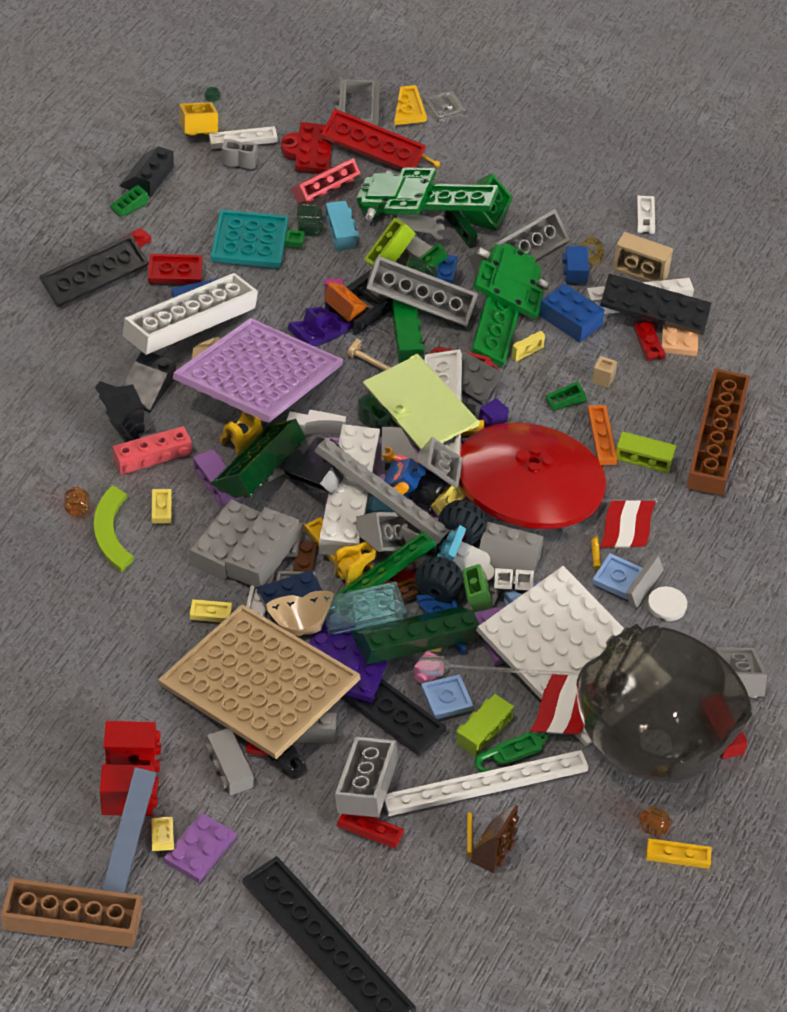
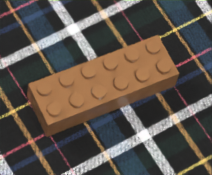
(72, 912)

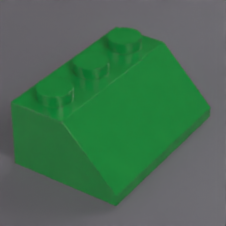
(492, 218)

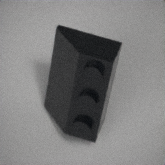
(150, 170)

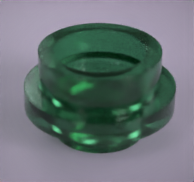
(212, 94)

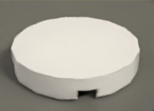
(667, 603)

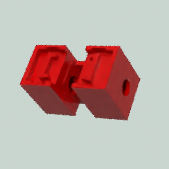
(126, 747)

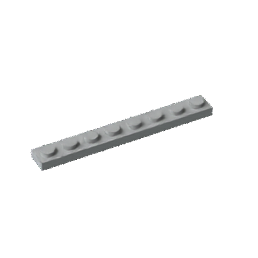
(381, 490)

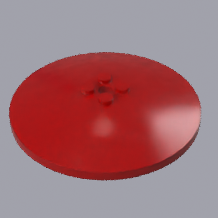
(550, 493)

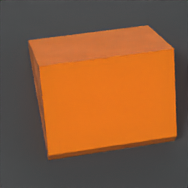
(344, 301)

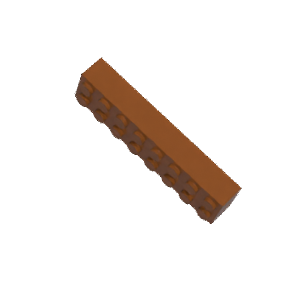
(718, 432)

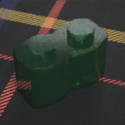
(308, 218)
(372, 413)

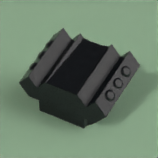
(123, 409)

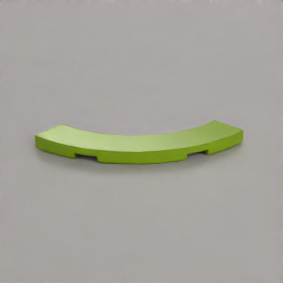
(104, 529)

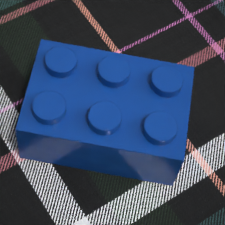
(571, 312)

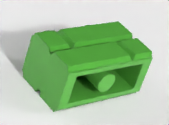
(477, 588)

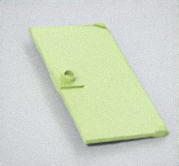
(420, 402)

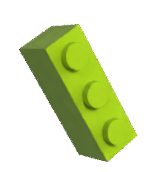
(391, 242)
(645, 452)
(484, 724)

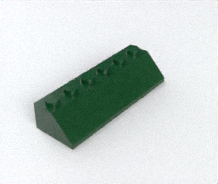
(259, 459)
(416, 634)

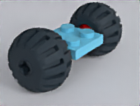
(439, 574)

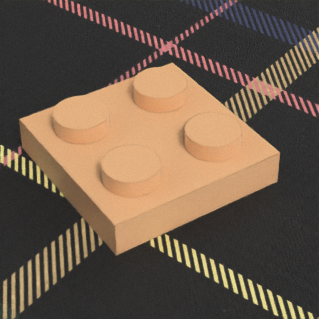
(679, 341)

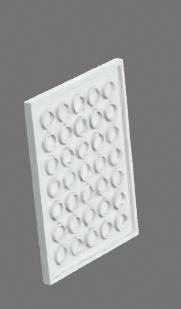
(551, 630)

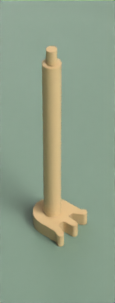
(355, 350)

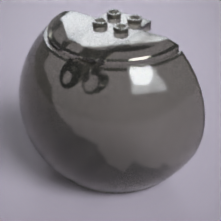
(661, 703)

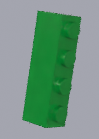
(406, 331)

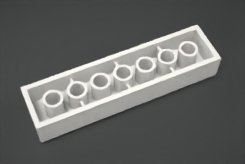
(189, 313)
(349, 497)

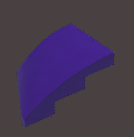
(319, 326)

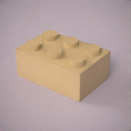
(642, 258)

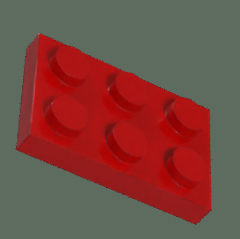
(175, 268)

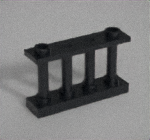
(371, 315)

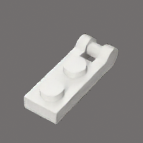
(645, 214)

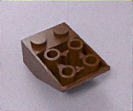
(496, 841)

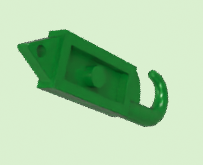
(512, 750)

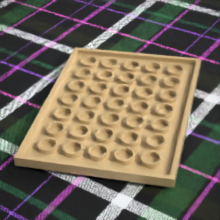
(259, 680)

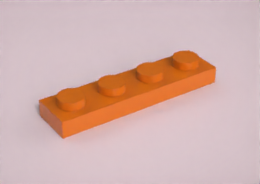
(602, 434)

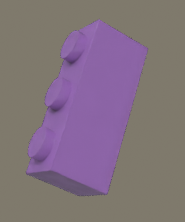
(207, 467)

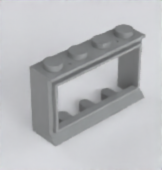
(361, 87)

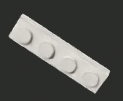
(255, 135)

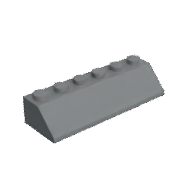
(534, 237)
(421, 291)

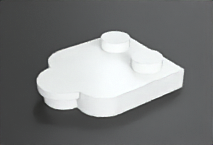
(470, 556)

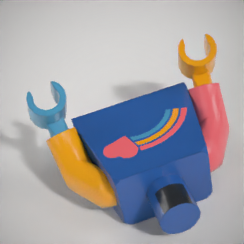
(403, 473)

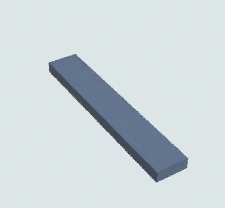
(129, 830)

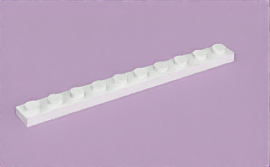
(485, 783)

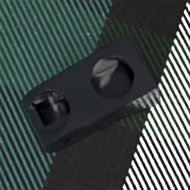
(290, 762)

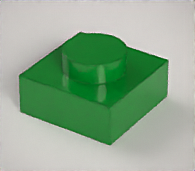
(294, 238)

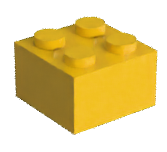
(198, 118)

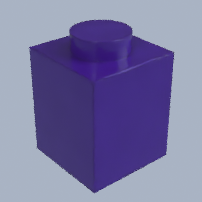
(493, 413)

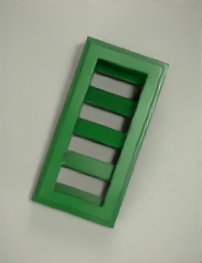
(135, 198)
(571, 389)

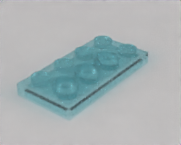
(365, 608)

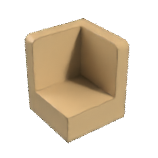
(604, 372)

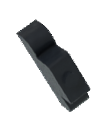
(313, 469)

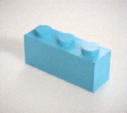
(341, 225)

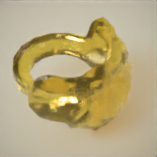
(594, 241)

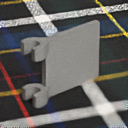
(424, 223)

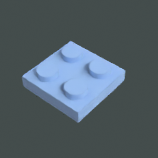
(616, 575)
(447, 697)

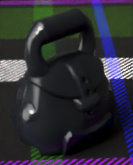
(427, 491)

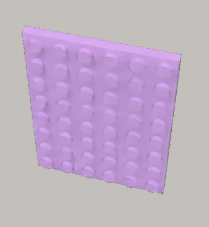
(258, 370)

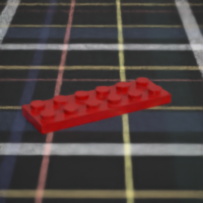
(372, 141)

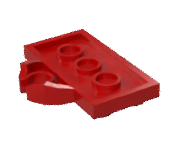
(307, 148)

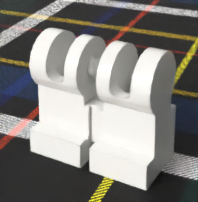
(504, 578)

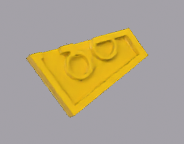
(409, 106)

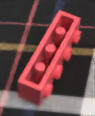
(325, 180)
(132, 455)

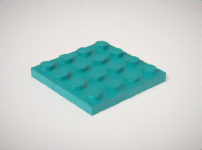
(249, 238)

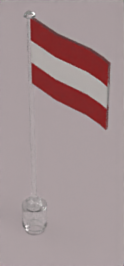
(628, 522)
(558, 705)

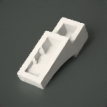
(318, 422)

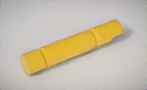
(596, 553)

